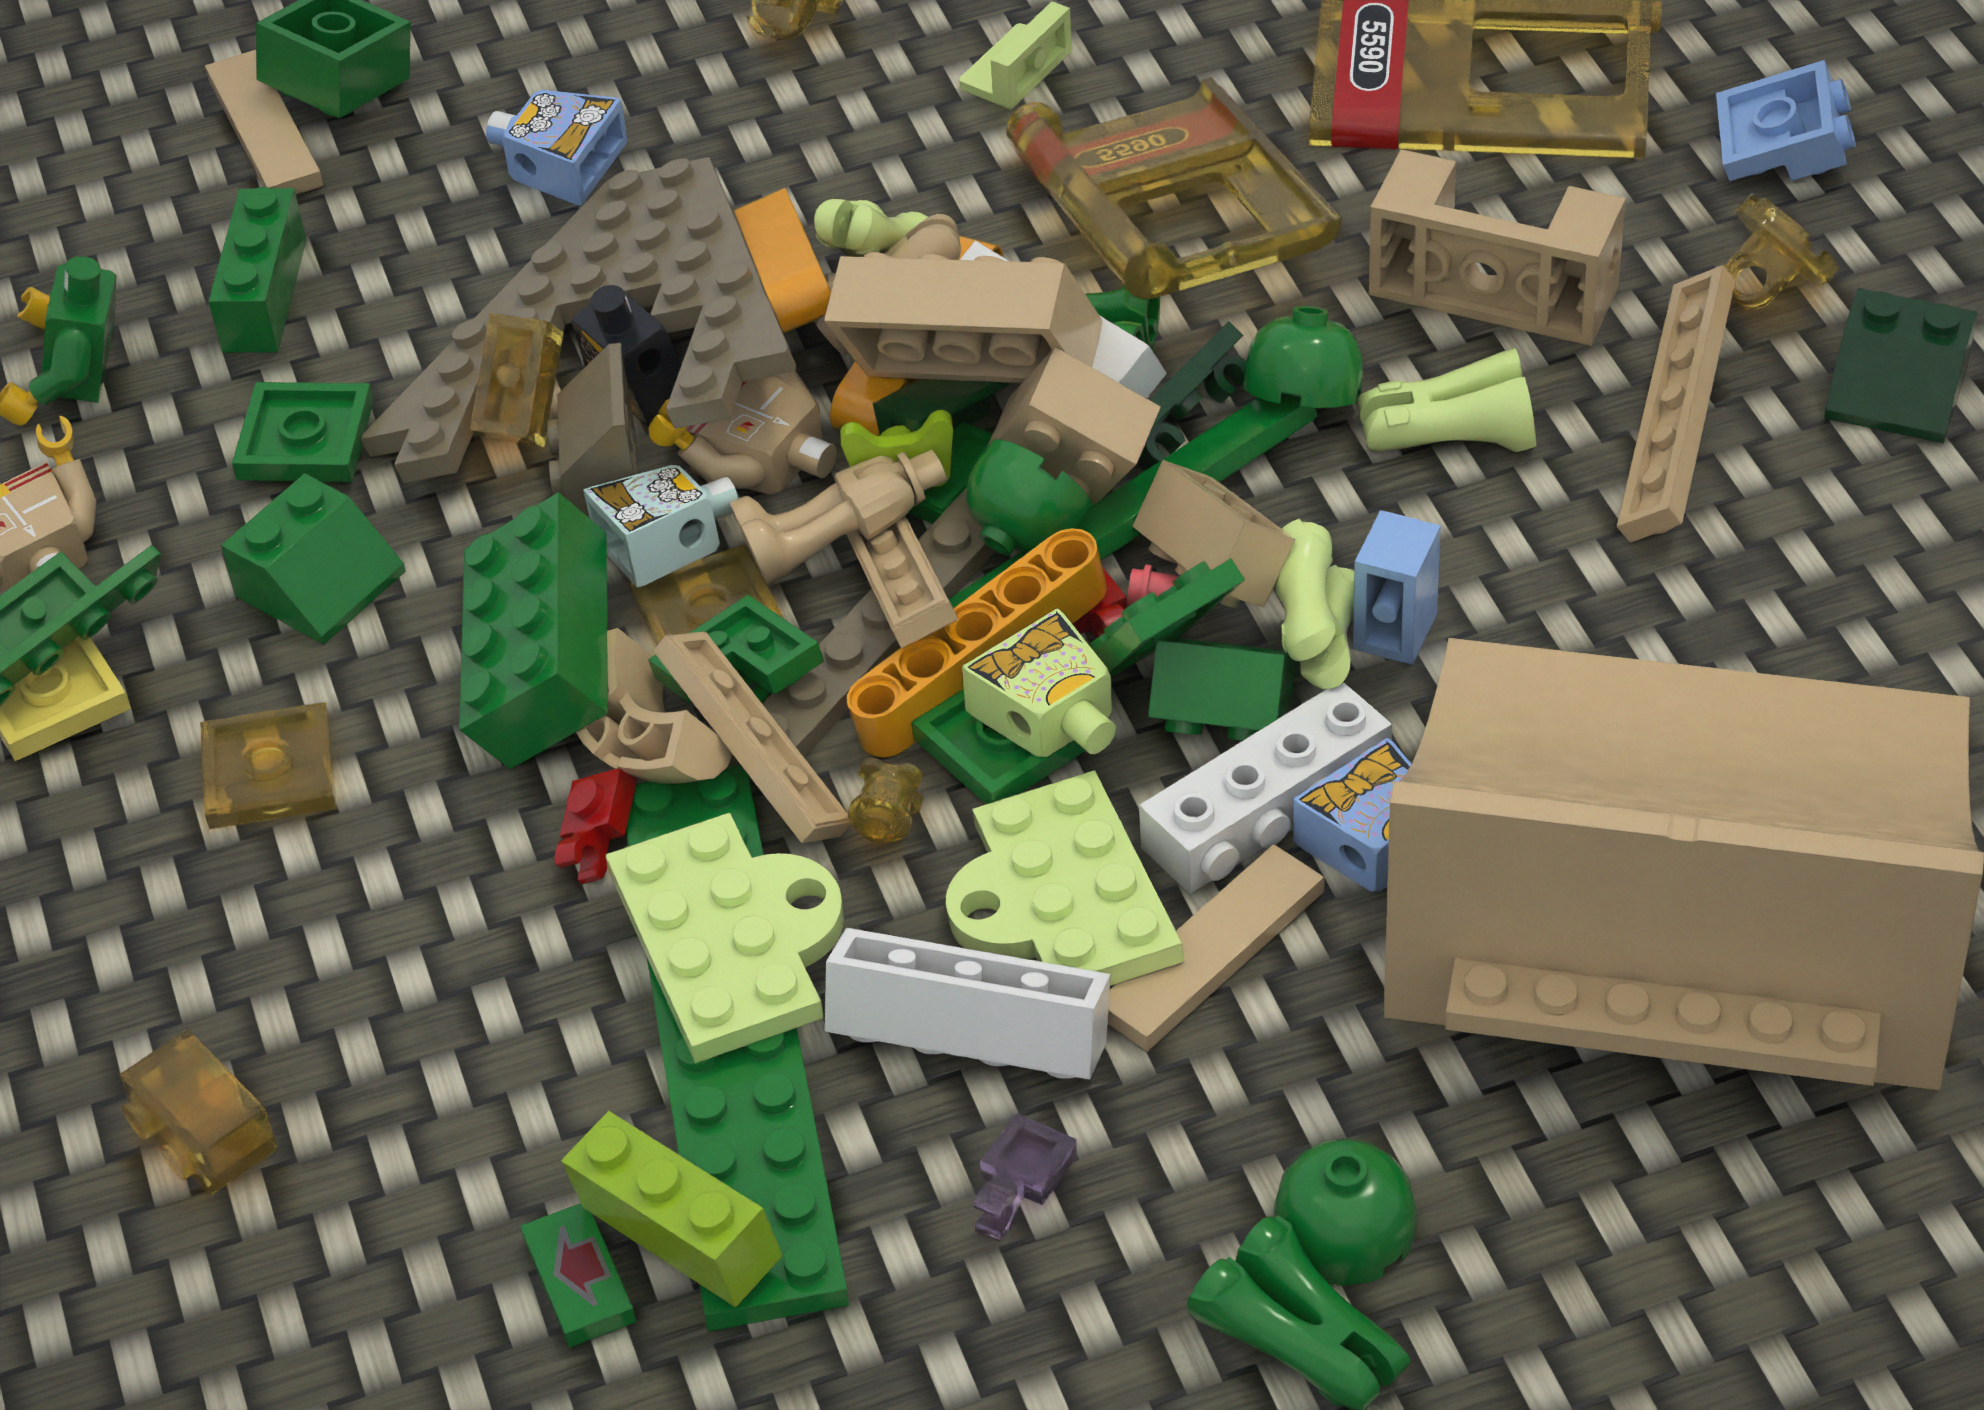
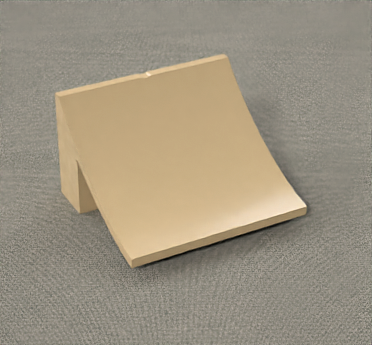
(1685, 864)

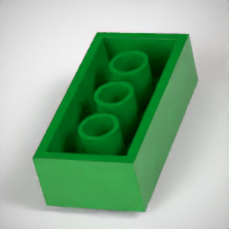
(534, 631)

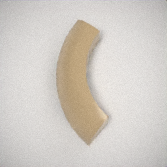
(639, 732)

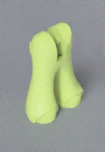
(861, 226)
(1468, 404)
(1316, 606)

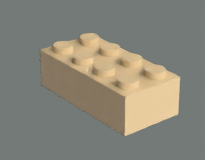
(959, 316)

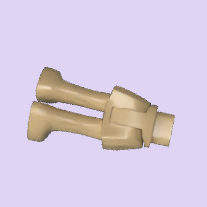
(863, 499)

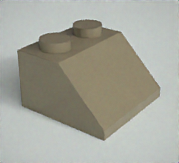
(593, 429)

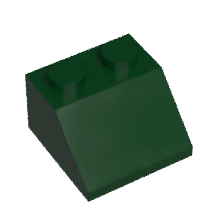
(1901, 365)

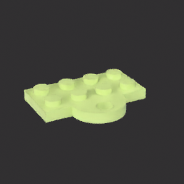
(1062, 885)
(727, 932)

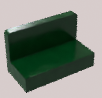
(915, 402)

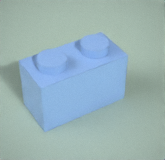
(1396, 587)

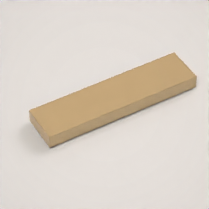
(263, 125)
(903, 582)
(753, 736)
(1215, 945)

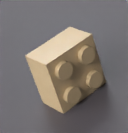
(1078, 422)

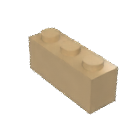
(1201, 520)

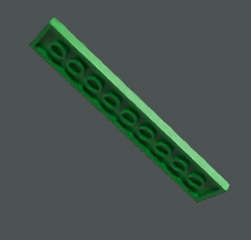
(750, 1108)

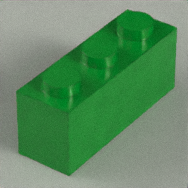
(257, 270)

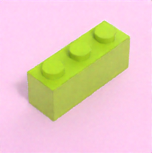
(672, 1208)

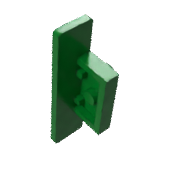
(58, 606)

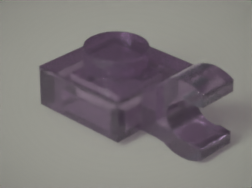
(1020, 1164)

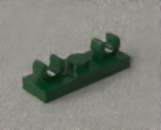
(1180, 392)

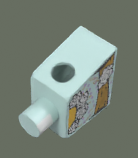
(659, 520)

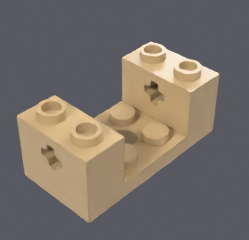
(1545, 279)

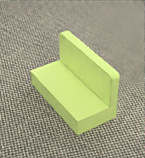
(1021, 58)

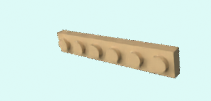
(1676, 405)

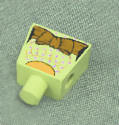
(1042, 689)

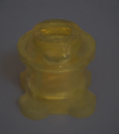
(886, 800)

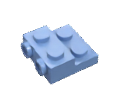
(1785, 122)

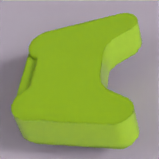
(935, 434)

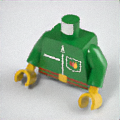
(76, 338)

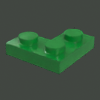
(757, 645)

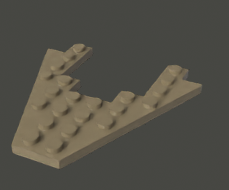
(669, 247)

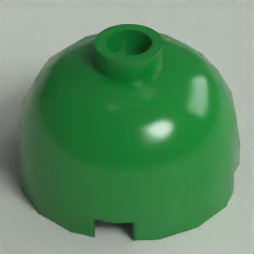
(1306, 360)
(1019, 500)
(1348, 1209)

